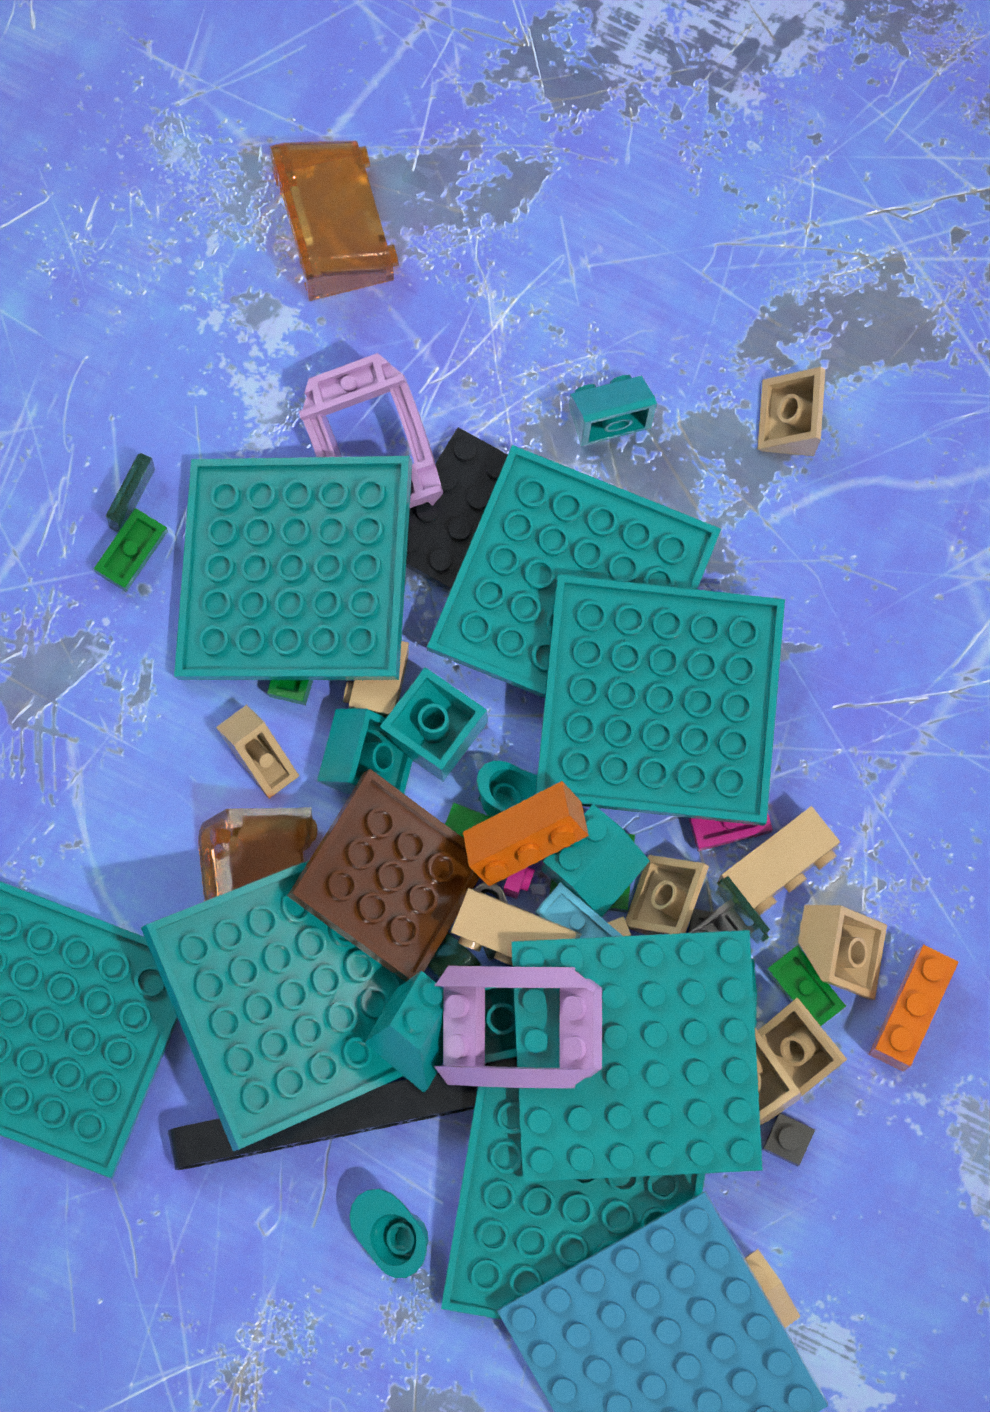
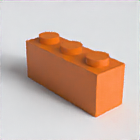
(525, 833)
(913, 1008)

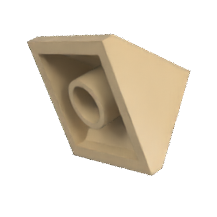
(792, 412)
(666, 896)
(801, 1046)

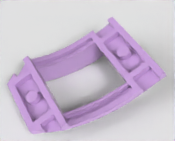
(359, 383)
(466, 1026)

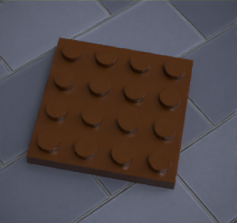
(387, 877)

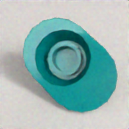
(503, 786)
(389, 1232)

